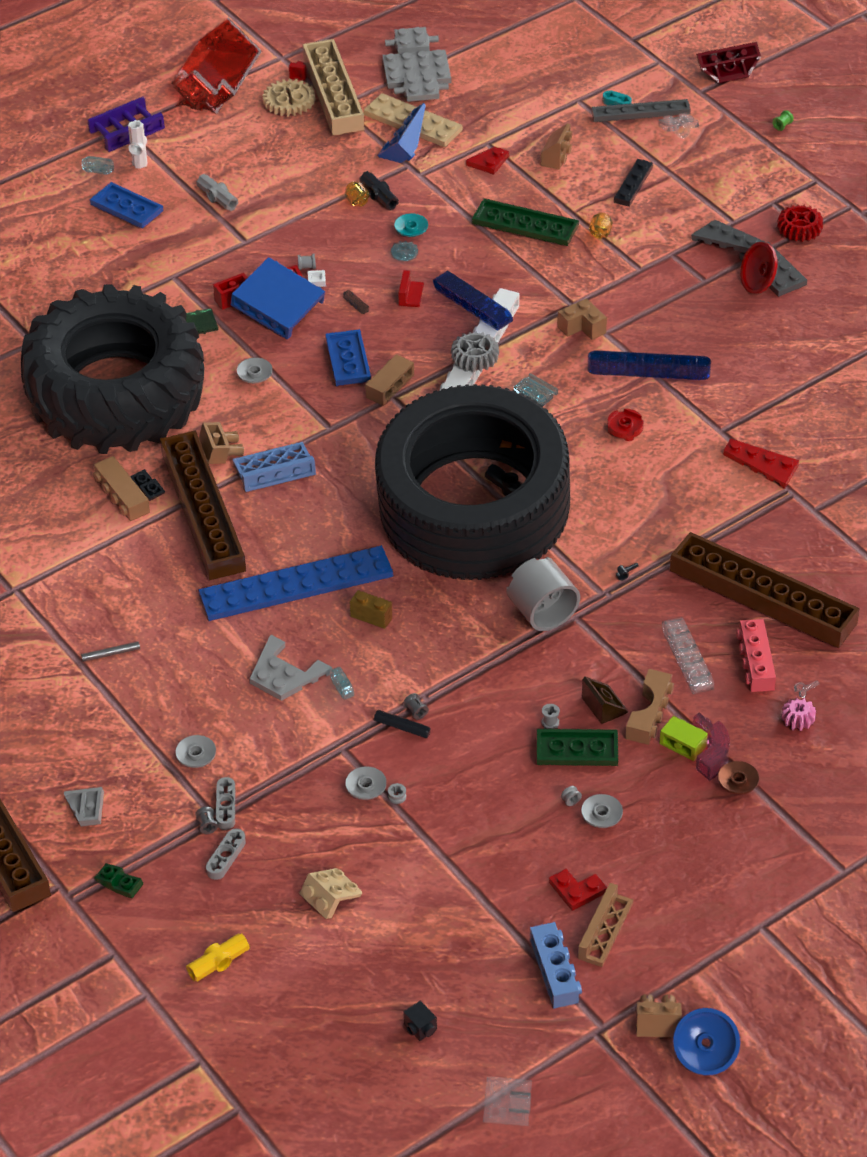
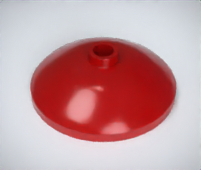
(759, 267)

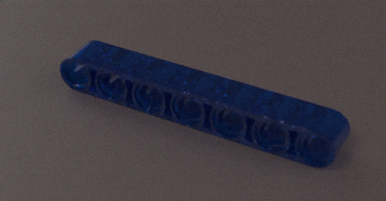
(473, 300)
(649, 365)

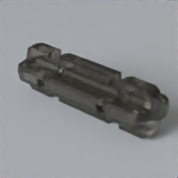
(356, 302)

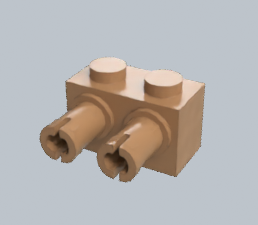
(216, 443)
(657, 1018)

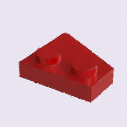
(489, 160)

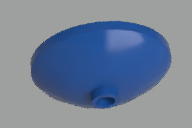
(710, 1025)

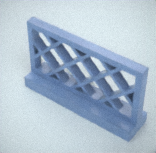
(280, 472)

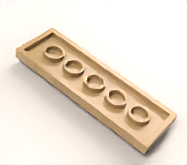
(394, 112)

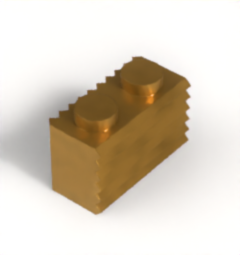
(371, 609)

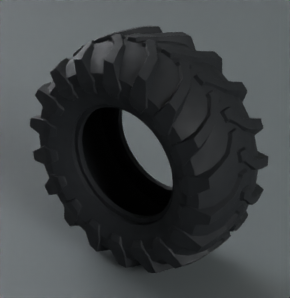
(122, 408)

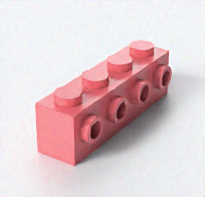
(757, 655)

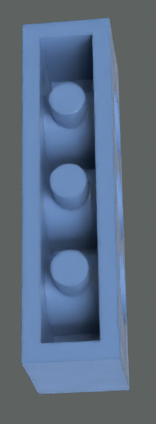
(558, 978)

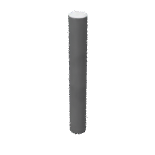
(110, 651)

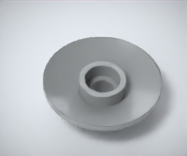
(254, 370)
(195, 751)
(365, 783)
(602, 811)

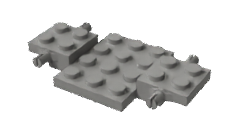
(414, 67)

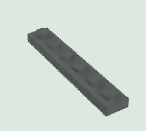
(640, 110)

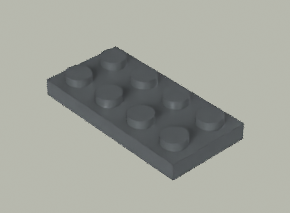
(787, 276)

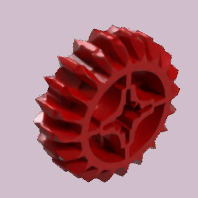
(800, 223)

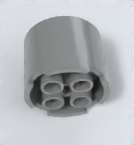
(543, 594)

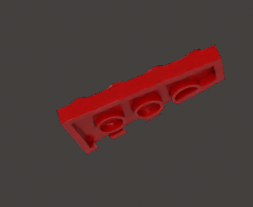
(771, 464)

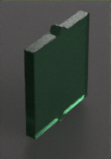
(203, 320)

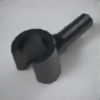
(623, 571)

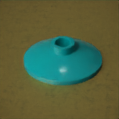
(411, 225)

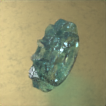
(404, 255)

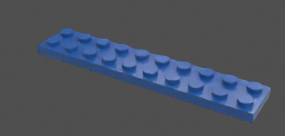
(295, 583)

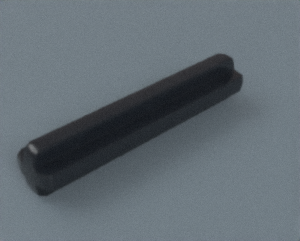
(402, 723)

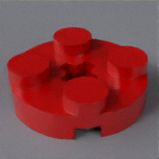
(627, 432)

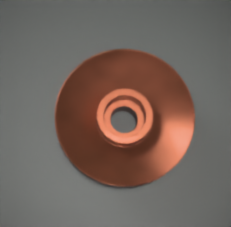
(738, 777)

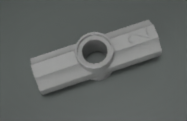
(217, 192)

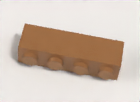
(121, 488)

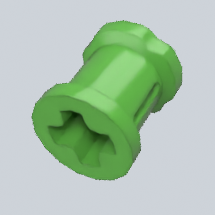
(785, 118)

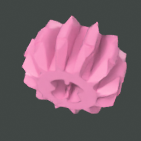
(798, 714)

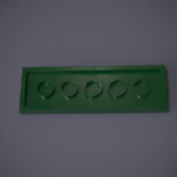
(525, 222)

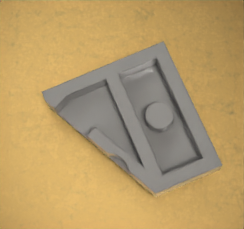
(86, 805)

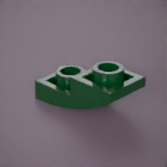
(117, 881)

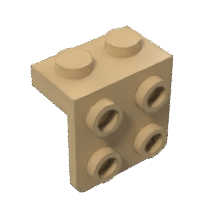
(326, 889)

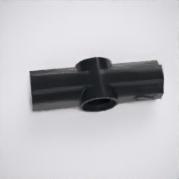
(379, 190)
(506, 481)

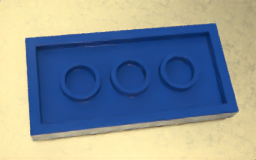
(126, 205)
(348, 357)

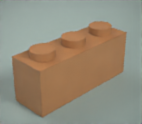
(389, 380)

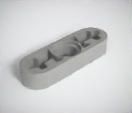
(220, 797)
(225, 862)

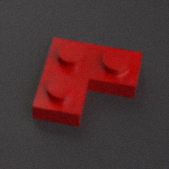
(577, 893)

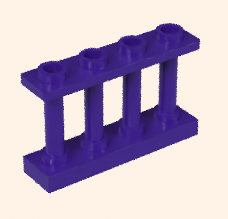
(120, 138)

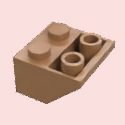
(557, 148)

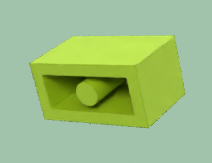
(683, 738)

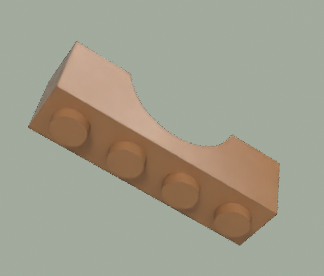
(643, 723)

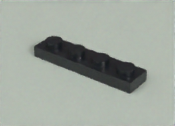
(633, 182)

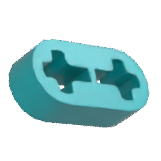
(615, 98)

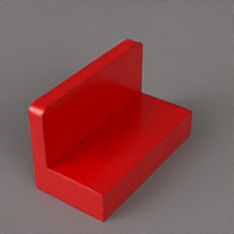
(410, 291)

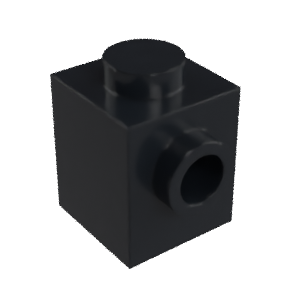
(420, 1021)

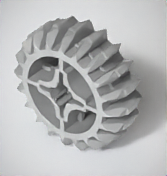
(475, 351)

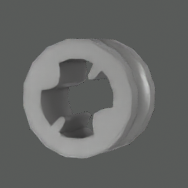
(571, 795)
(397, 799)

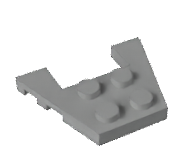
(280, 677)

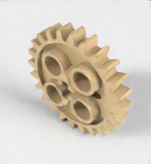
(277, 99)

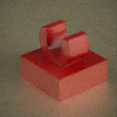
(297, 71)

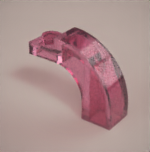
(717, 755)

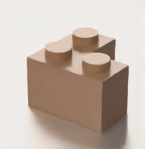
(582, 317)

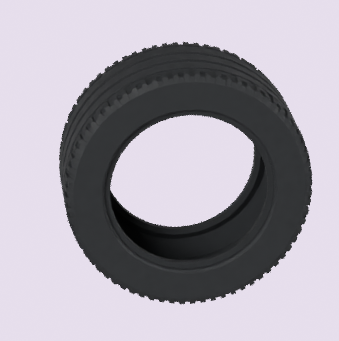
(466, 425)

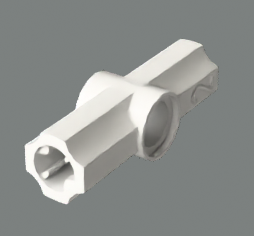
(137, 144)

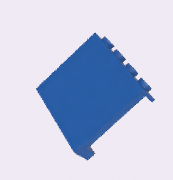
(276, 297)

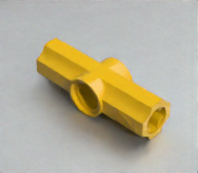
(217, 957)

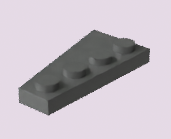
(725, 236)

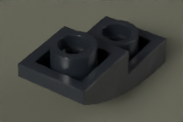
(147, 485)

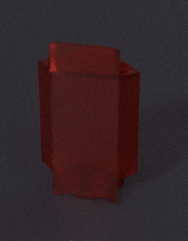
(215, 68)

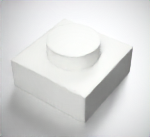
(317, 278)

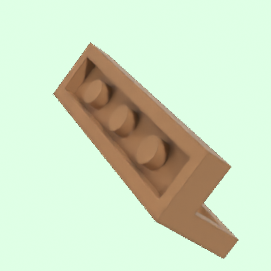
(598, 921)

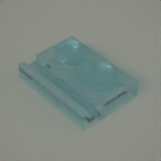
(536, 389)

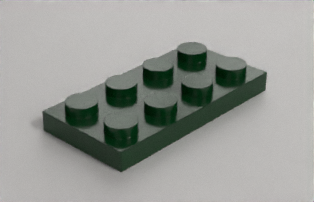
(577, 747)

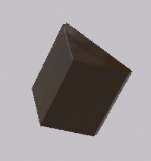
(602, 700)

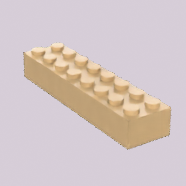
(333, 87)

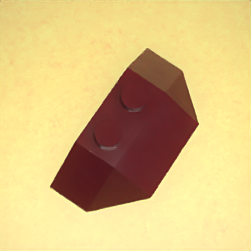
(730, 62)

